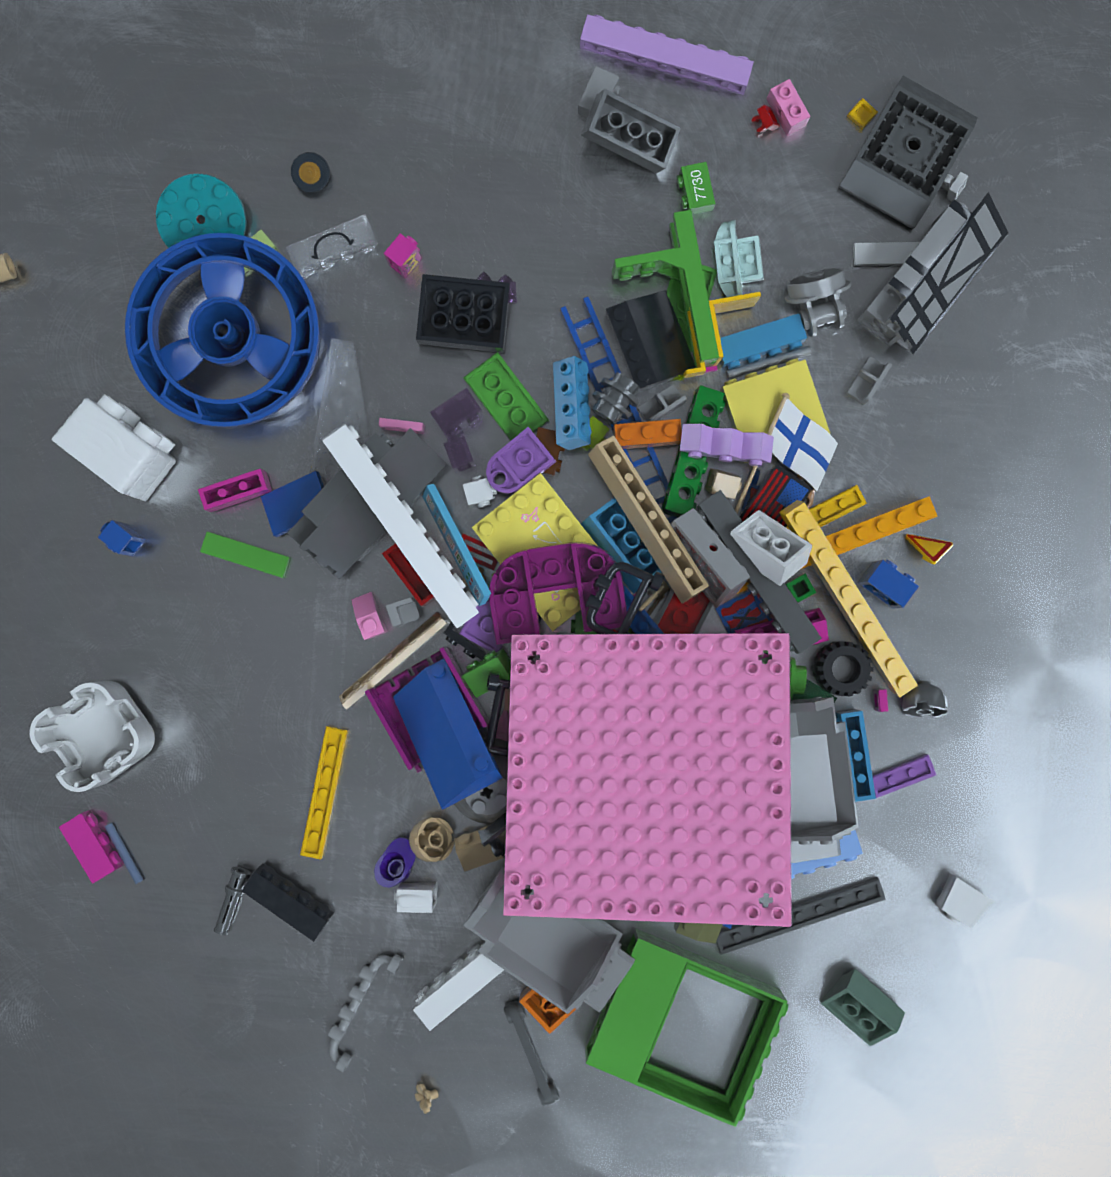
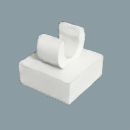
(954, 185)

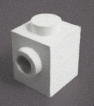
(479, 492)

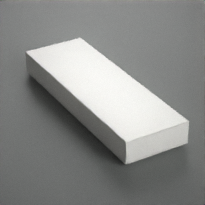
(882, 253)

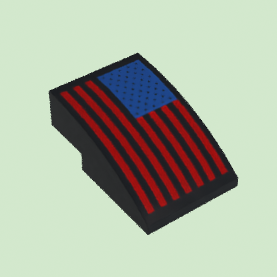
(776, 493)

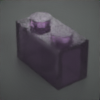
(459, 453)

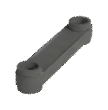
(547, 1091)

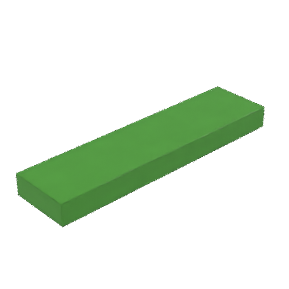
(245, 554)

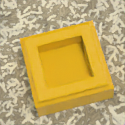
(862, 114)

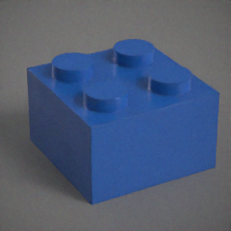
(888, 583)

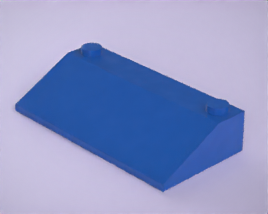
(445, 735)

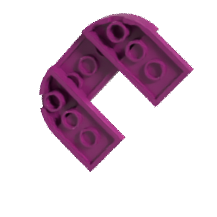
(551, 570)

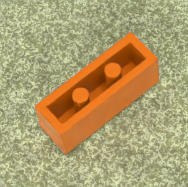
(648, 433)

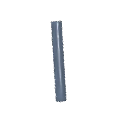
(123, 852)

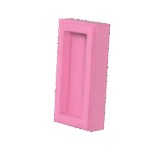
(401, 426)

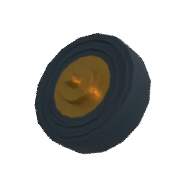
(310, 172)

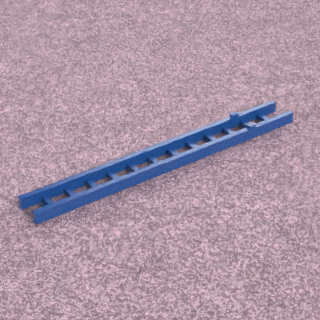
(598, 386)

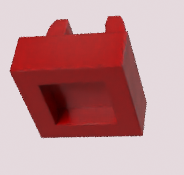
(768, 119)

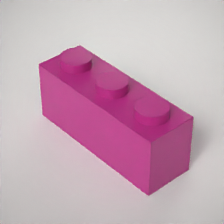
(235, 490)
(90, 846)

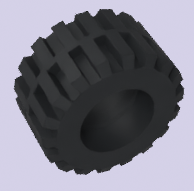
(861, 668)

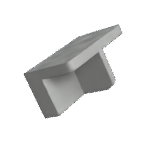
(868, 380)
(662, 404)
(403, 612)

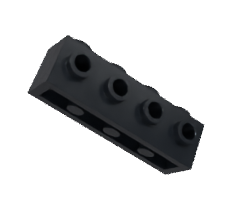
(288, 901)

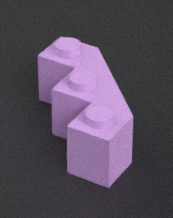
(726, 444)

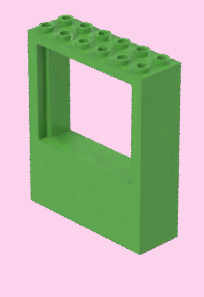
(638, 1011)

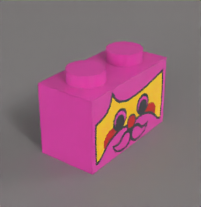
(403, 255)

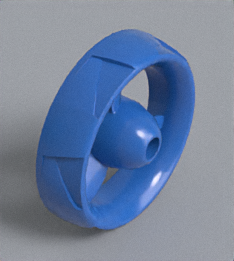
(221, 265)

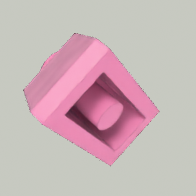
(368, 616)

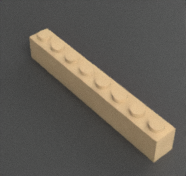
(648, 519)

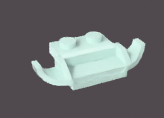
(736, 259)

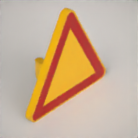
(930, 548)

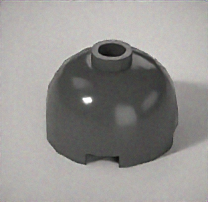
(925, 700)

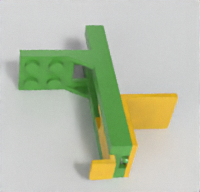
(685, 265)

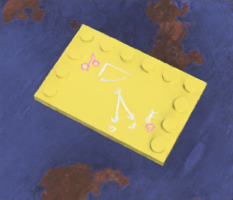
(533, 520)

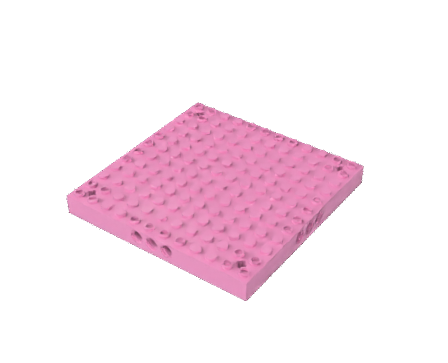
(650, 778)

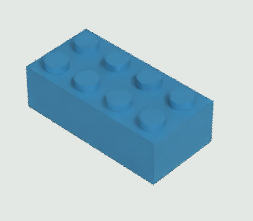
(617, 536)

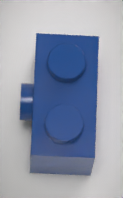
(121, 538)

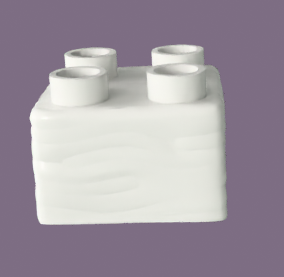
(110, 445)

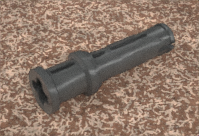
(232, 889)

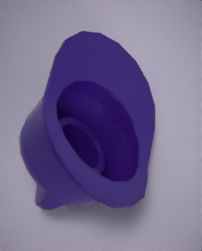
(395, 863)

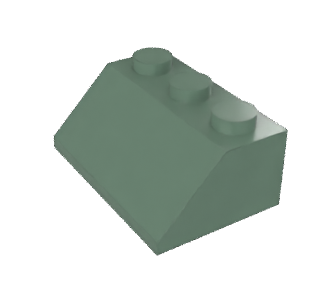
(863, 1008)

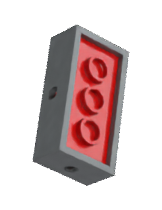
(682, 617)

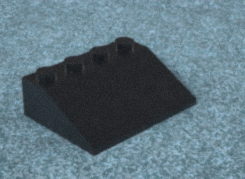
(463, 313)
(650, 340)

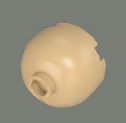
(431, 839)

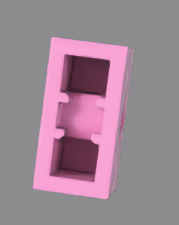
(788, 107)

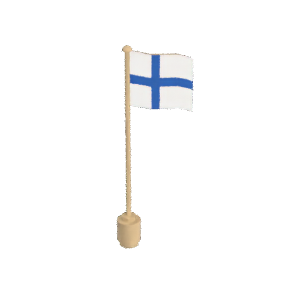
(798, 445)

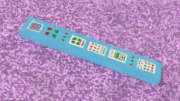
(456, 544)

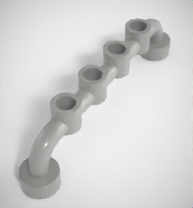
(348, 1012)

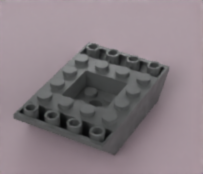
(904, 179)

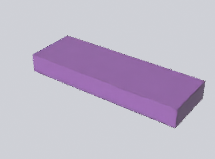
(903, 775)

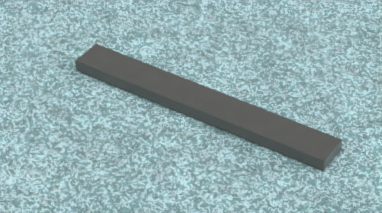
(804, 915)

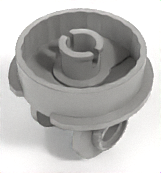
(815, 286)

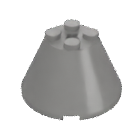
(490, 801)

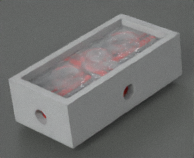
(711, 557)

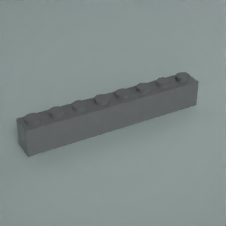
(774, 599)

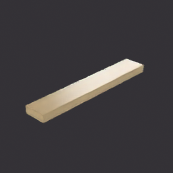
(392, 660)

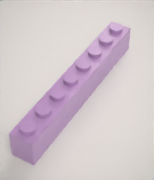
(666, 54)

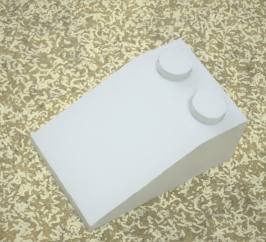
(772, 547)

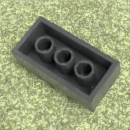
(630, 131)

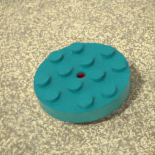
(198, 195)

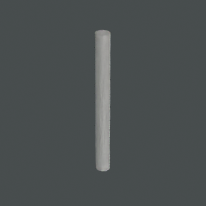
(768, 362)

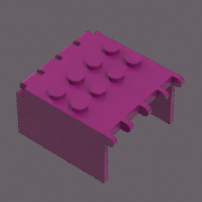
(387, 711)

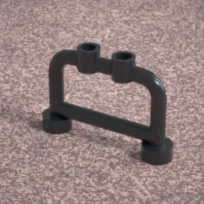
(604, 582)
(498, 685)

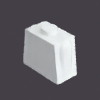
(416, 897)
(962, 902)

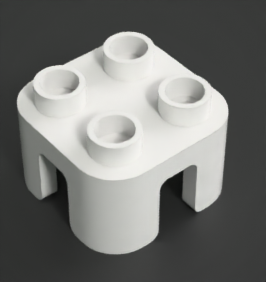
(93, 734)

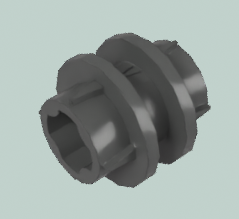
(615, 398)

